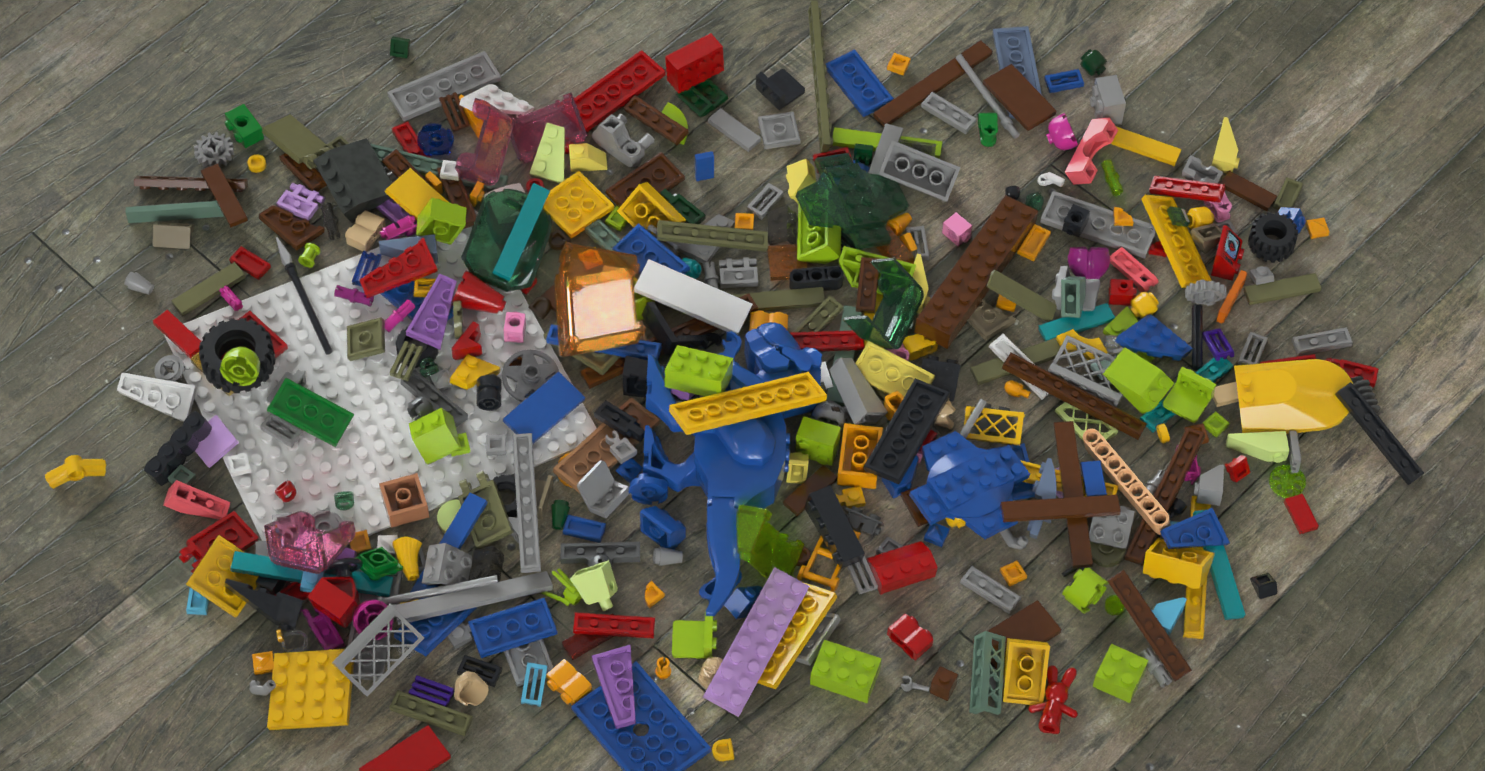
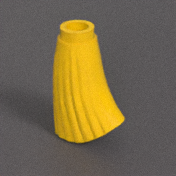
(407, 555)

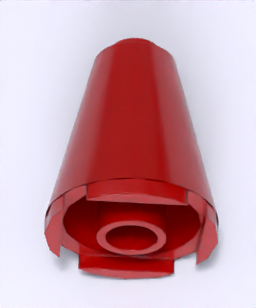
(478, 295)

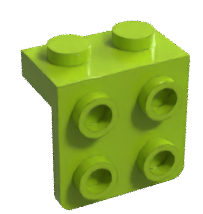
(1189, 395)
(694, 638)

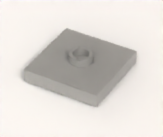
(779, 130)

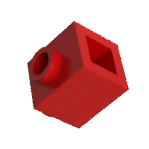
(1121, 292)

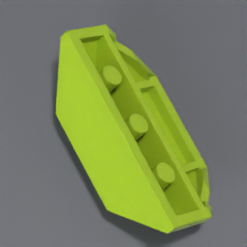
(851, 260)

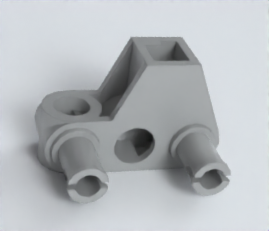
(614, 139)

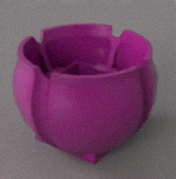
(1089, 263)

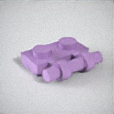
(299, 205)

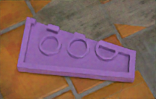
(616, 680)

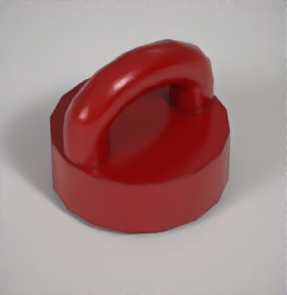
(284, 489)

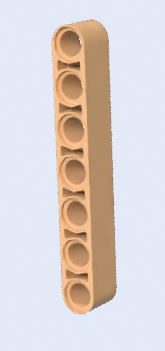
(1124, 473)

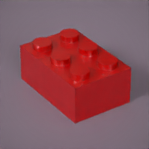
(694, 63)

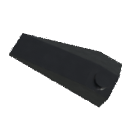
(279, 609)

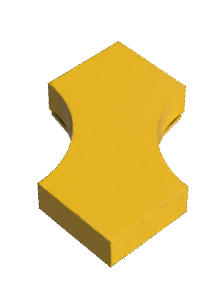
(1096, 343)

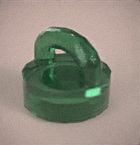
(1035, 200)
(430, 369)
(343, 497)

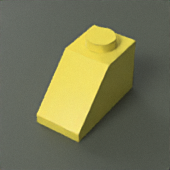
(586, 158)
(797, 468)

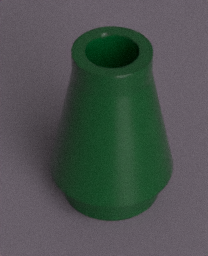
(559, 513)

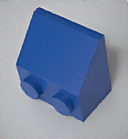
(661, 527)

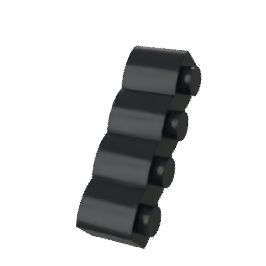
(181, 444)

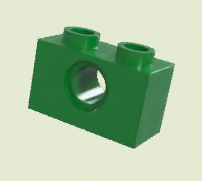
(244, 126)

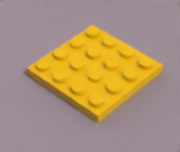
(309, 691)

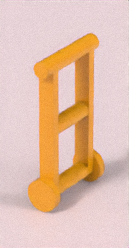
(804, 571)

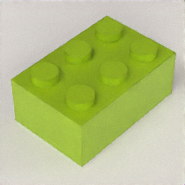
(698, 371)
(845, 671)

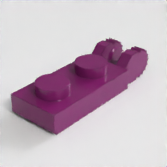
(324, 630)

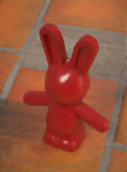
(1056, 696)

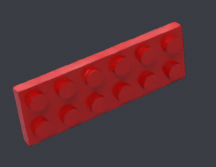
(618, 88)

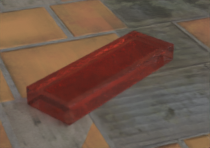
(582, 643)

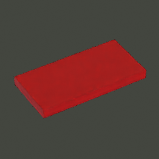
(416, 753)

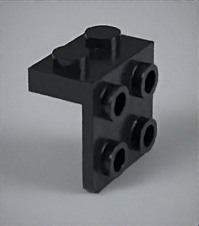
(779, 88)
(945, 373)

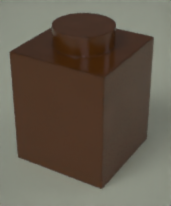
(943, 683)

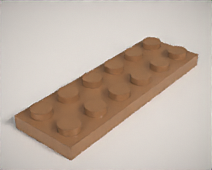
(595, 448)

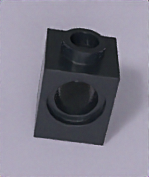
(1076, 220)

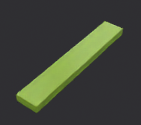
(849, 137)

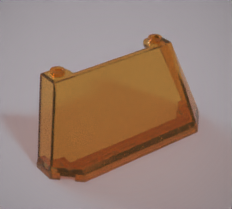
(595, 300)

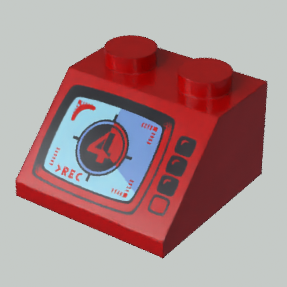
(1227, 255)

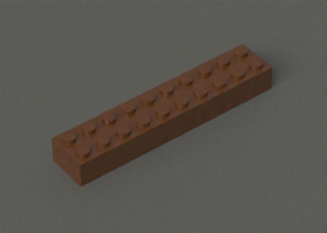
(968, 279)

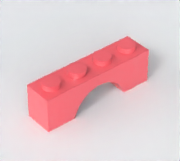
(1098, 134)

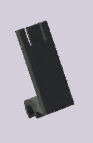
(667, 338)

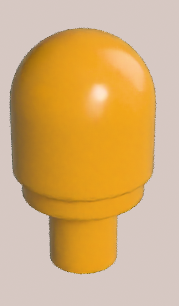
(1016, 389)

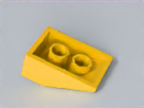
(1025, 671)

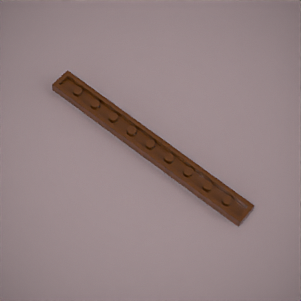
(691, 327)

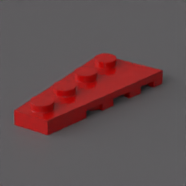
(407, 267)

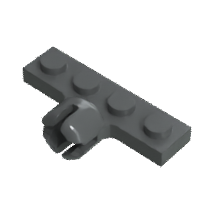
(430, 399)
(600, 552)

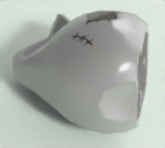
(830, 413)

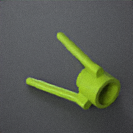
(571, 594)

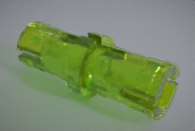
(1112, 177)

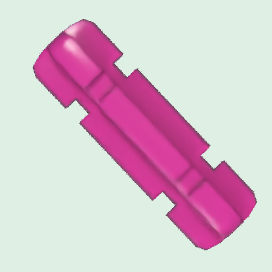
(231, 298)

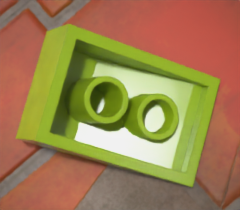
(1138, 380)

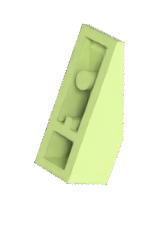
(1261, 445)

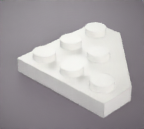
(502, 100)

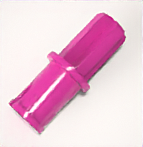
(398, 315)

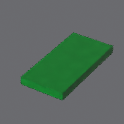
(310, 412)

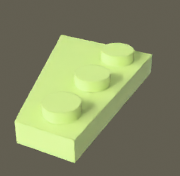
(550, 155)

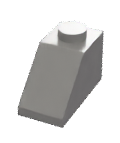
(1210, 486)

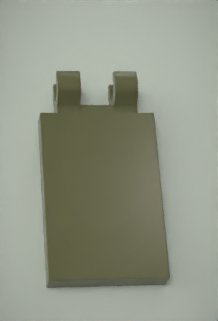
(295, 140)
(493, 521)

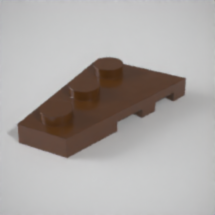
(289, 228)

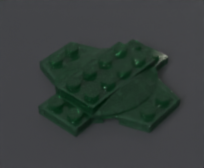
(852, 200)

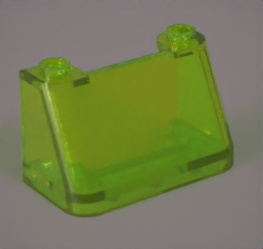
(762, 544)

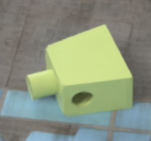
(596, 584)

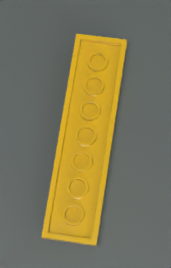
(747, 403)

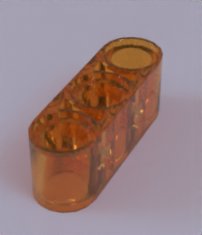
(896, 249)

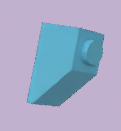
(1169, 613)

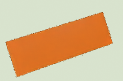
(1231, 297)

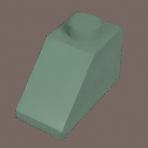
(1072, 296)

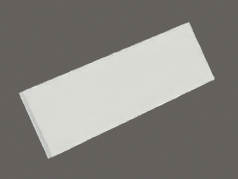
(692, 297)

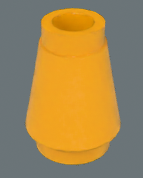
(899, 223)

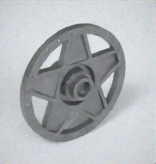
(529, 375)

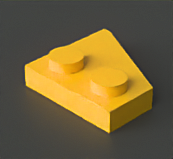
(470, 370)

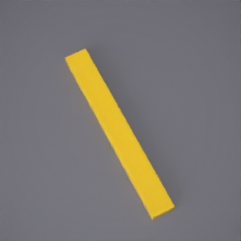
(1196, 598)

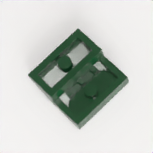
(703, 97)

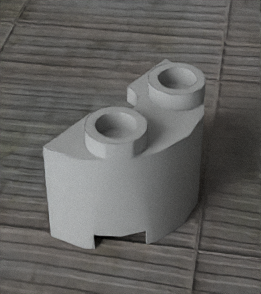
(1197, 171)

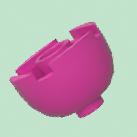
(1061, 133)
(366, 613)

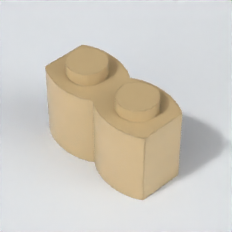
(365, 231)

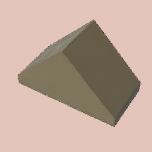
(1206, 237)

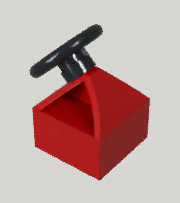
(337, 595)

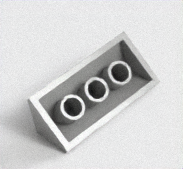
(919, 171)

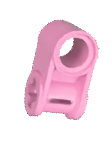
(1220, 210)

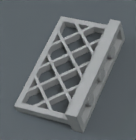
(1081, 381)
(365, 637)

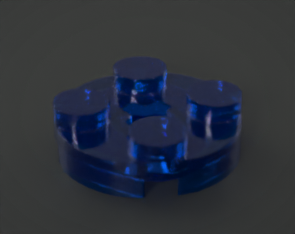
(431, 147)

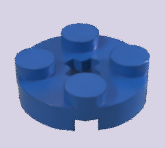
(648, 489)

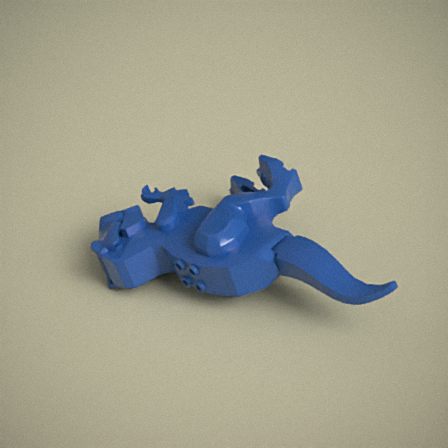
(735, 461)

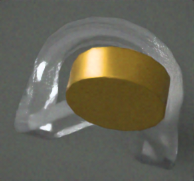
(280, 635)

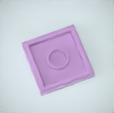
(217, 443)

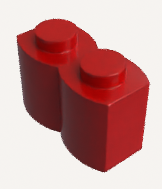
(910, 637)

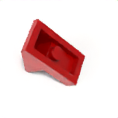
(468, 343)

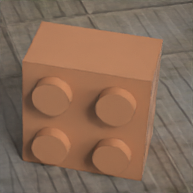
(404, 500)

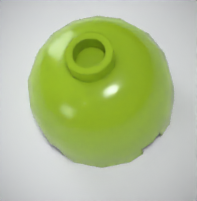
(240, 366)

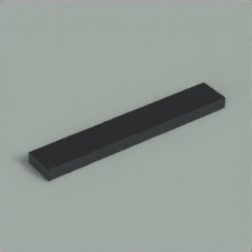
(1379, 433)

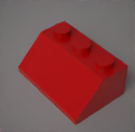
(902, 566)

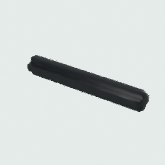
(1197, 336)

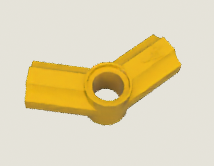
(75, 470)

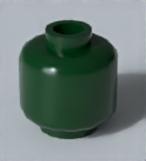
(1093, 62)

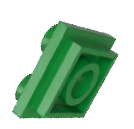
(379, 563)

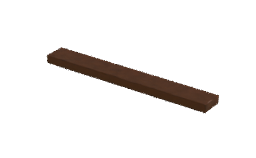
(933, 83)
(1074, 396)
(1072, 487)
(1166, 492)

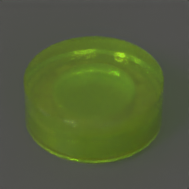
(1113, 605)

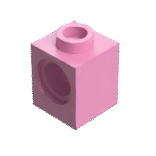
(957, 229)
(517, 333)

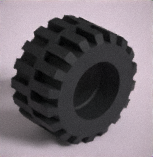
(1273, 225)

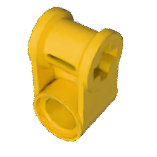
(919, 346)

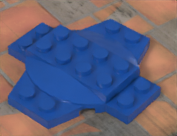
(968, 483)

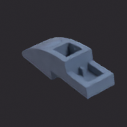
(1043, 489)

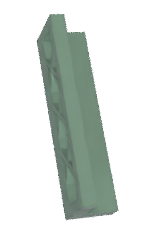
(983, 670)

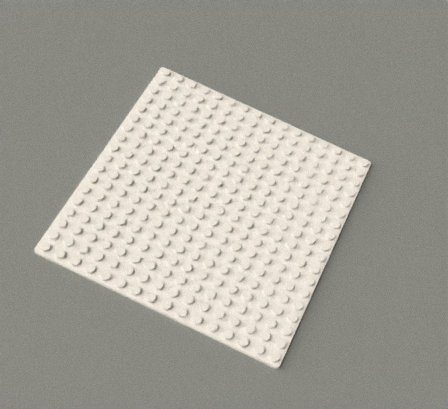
(378, 438)

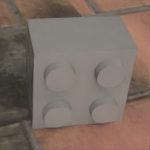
(1108, 99)

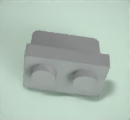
(1092, 290)
(601, 491)
(1112, 530)
(446, 565)

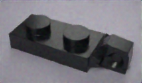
(619, 421)

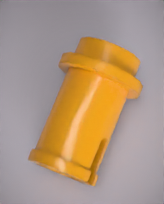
(663, 670)

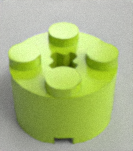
(1085, 589)

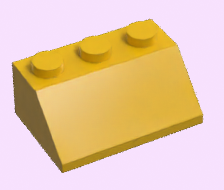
(648, 207)
(1178, 565)

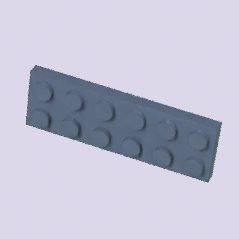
(1015, 48)

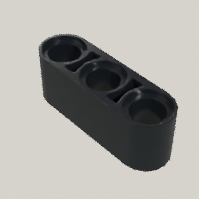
(807, 276)

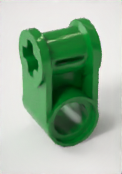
(988, 128)

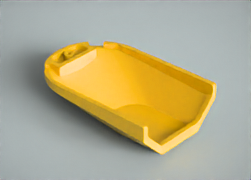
(1290, 396)

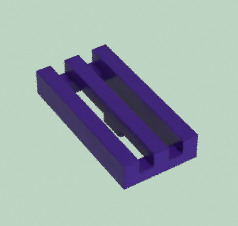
(1229, 351)
(417, 685)

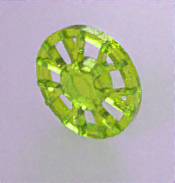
(1287, 481)

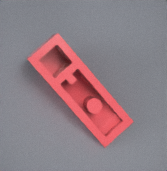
(195, 501)

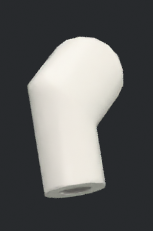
(1050, 178)

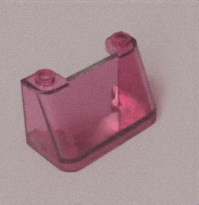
(530, 127)
(491, 148)
(301, 546)

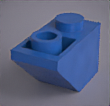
(906, 483)
(742, 601)

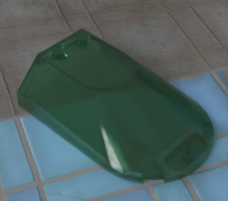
(490, 235)

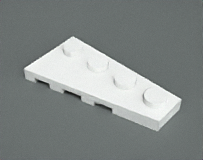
(162, 395)

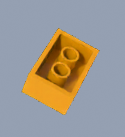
(856, 448)

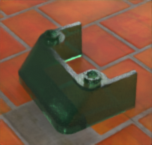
(896, 309)

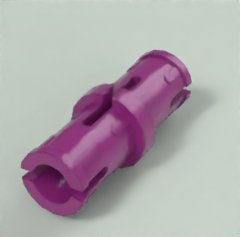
(353, 295)

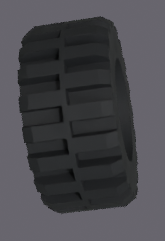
(231, 335)

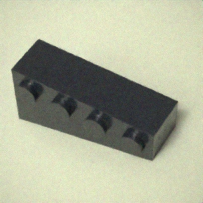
(636, 378)
(834, 527)

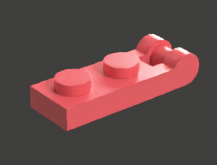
(1133, 270)

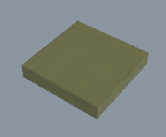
(366, 339)

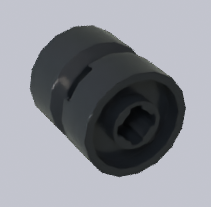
(488, 392)

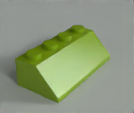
(817, 243)

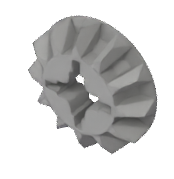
(169, 361)

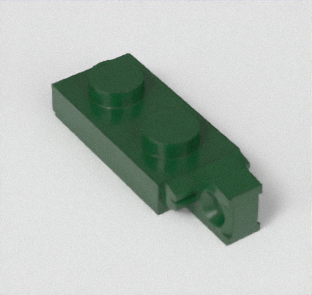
(684, 207)

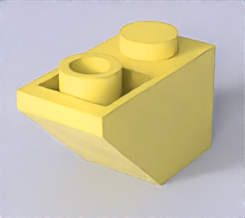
(800, 176)

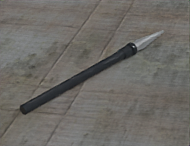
(291, 269)

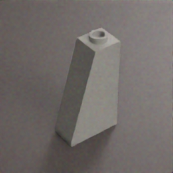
(856, 392)

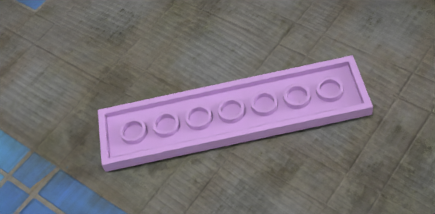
(756, 642)

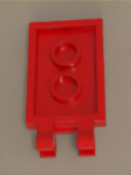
(229, 527)

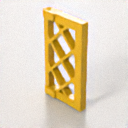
(1000, 439)

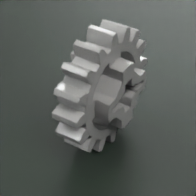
(204, 150)
(1205, 292)

